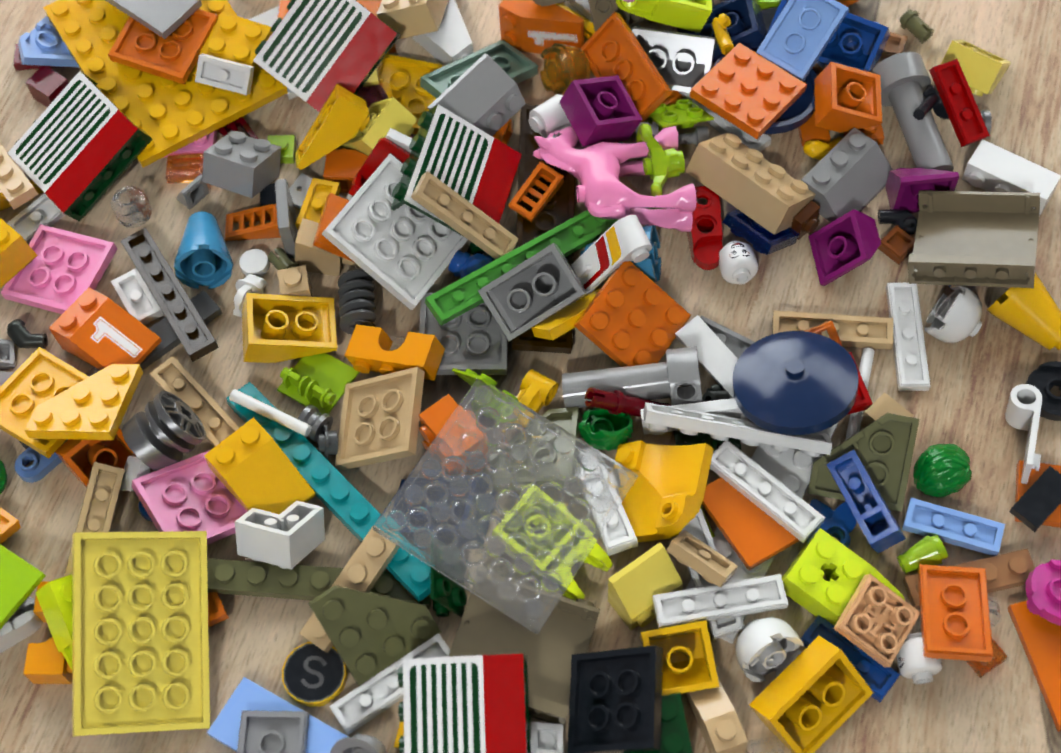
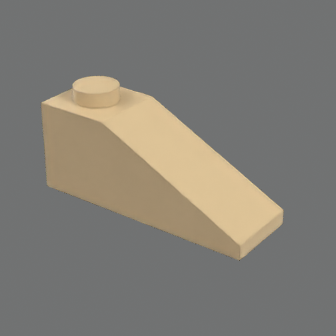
(718, 720)

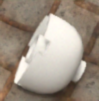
(955, 315)
(766, 647)

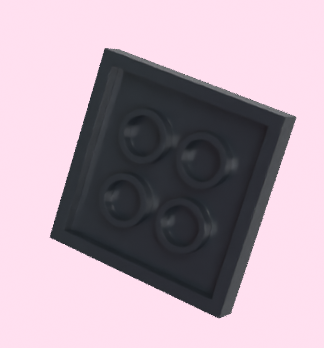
(616, 701)

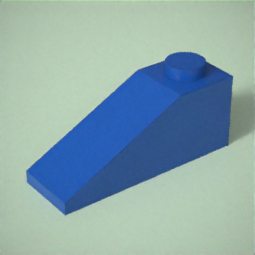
(865, 502)

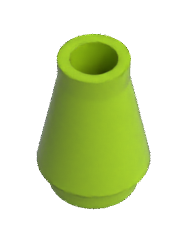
(926, 551)

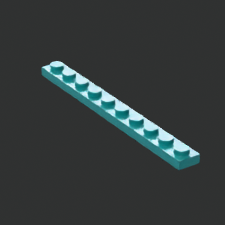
(336, 493)

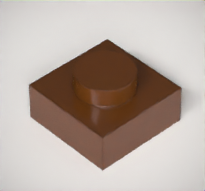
(806, 220)

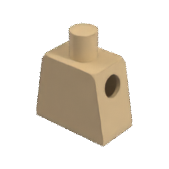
(315, 258)

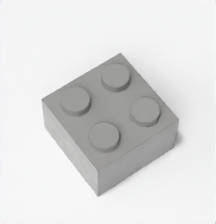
(241, 164)

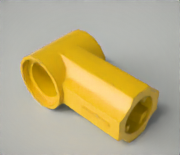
(537, 390)

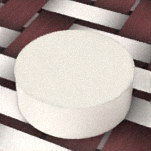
(254, 262)

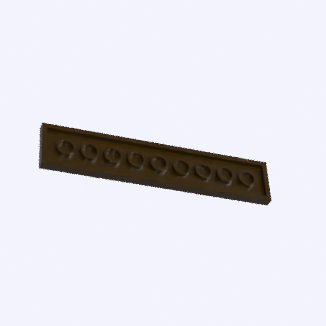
(555, 212)

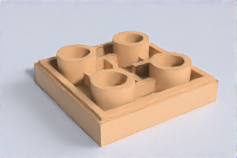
(877, 620)

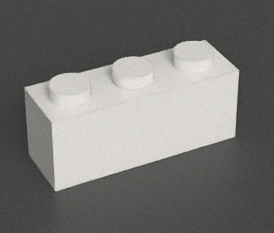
(1004, 171)

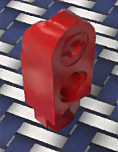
(707, 217)

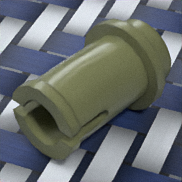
(916, 26)
(283, 262)

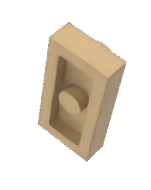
(702, 558)

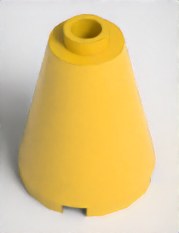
(1031, 313)

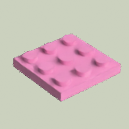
(61, 271)
(189, 499)

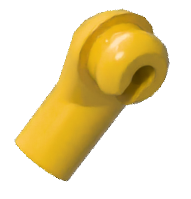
(722, 36)
(818, 149)

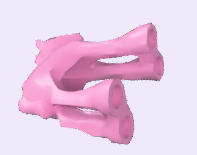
(599, 173)

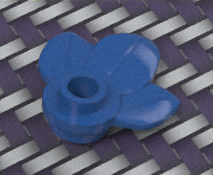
(837, 522)

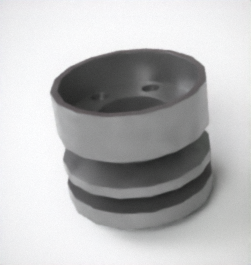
(163, 431)

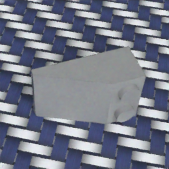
(532, 291)

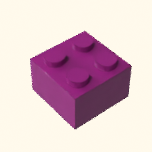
(600, 110)

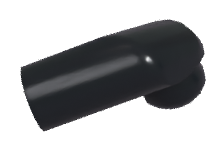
(898, 217)

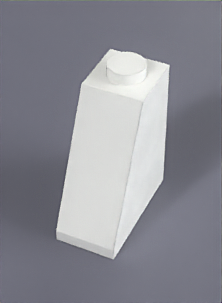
(451, 39)

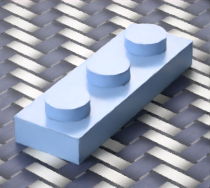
(953, 526)

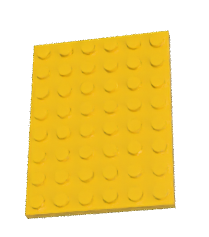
(162, 108)

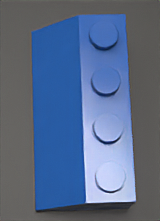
(855, 42)

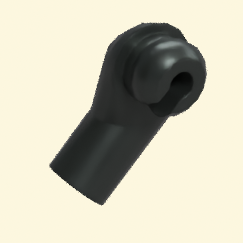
(22, 337)
(715, 393)

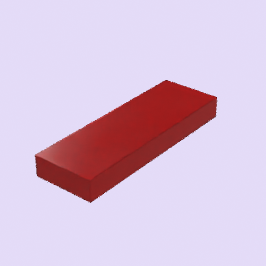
(959, 102)

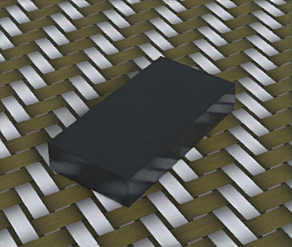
(1039, 500)

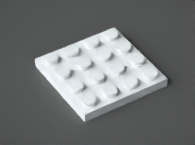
(394, 247)

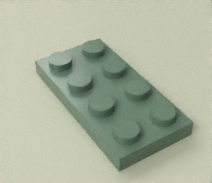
(506, 56)

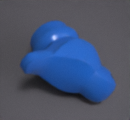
(464, 263)

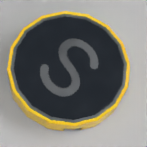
(313, 675)

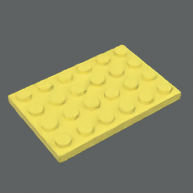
(139, 632)

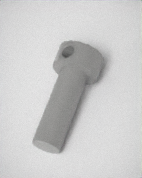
(902, 87)
(671, 379)

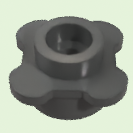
(327, 442)

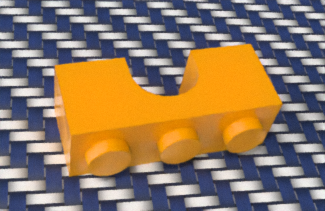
(371, 352)
(43, 661)

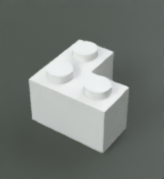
(281, 537)

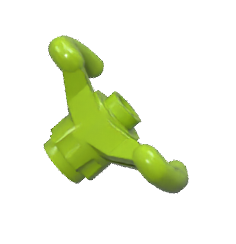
(659, 162)

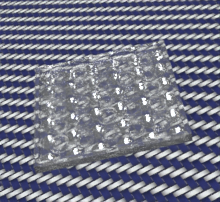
(506, 504)

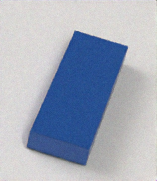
(874, 674)

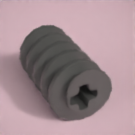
(356, 300)

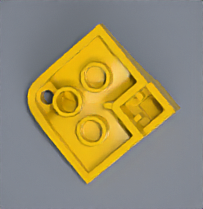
(667, 487)

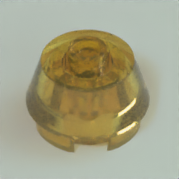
(562, 66)

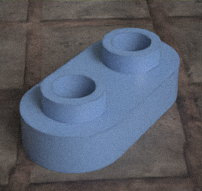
(39, 468)

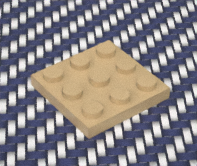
(380, 419)

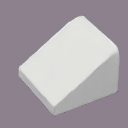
(134, 469)

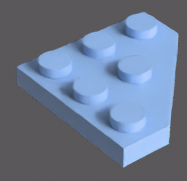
(44, 47)

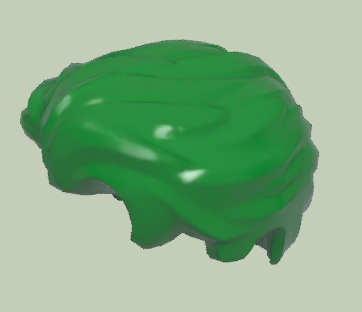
(604, 429)
(942, 470)

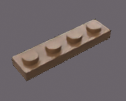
(1002, 573)

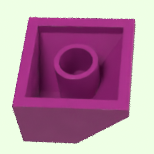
(905, 183)
(844, 245)

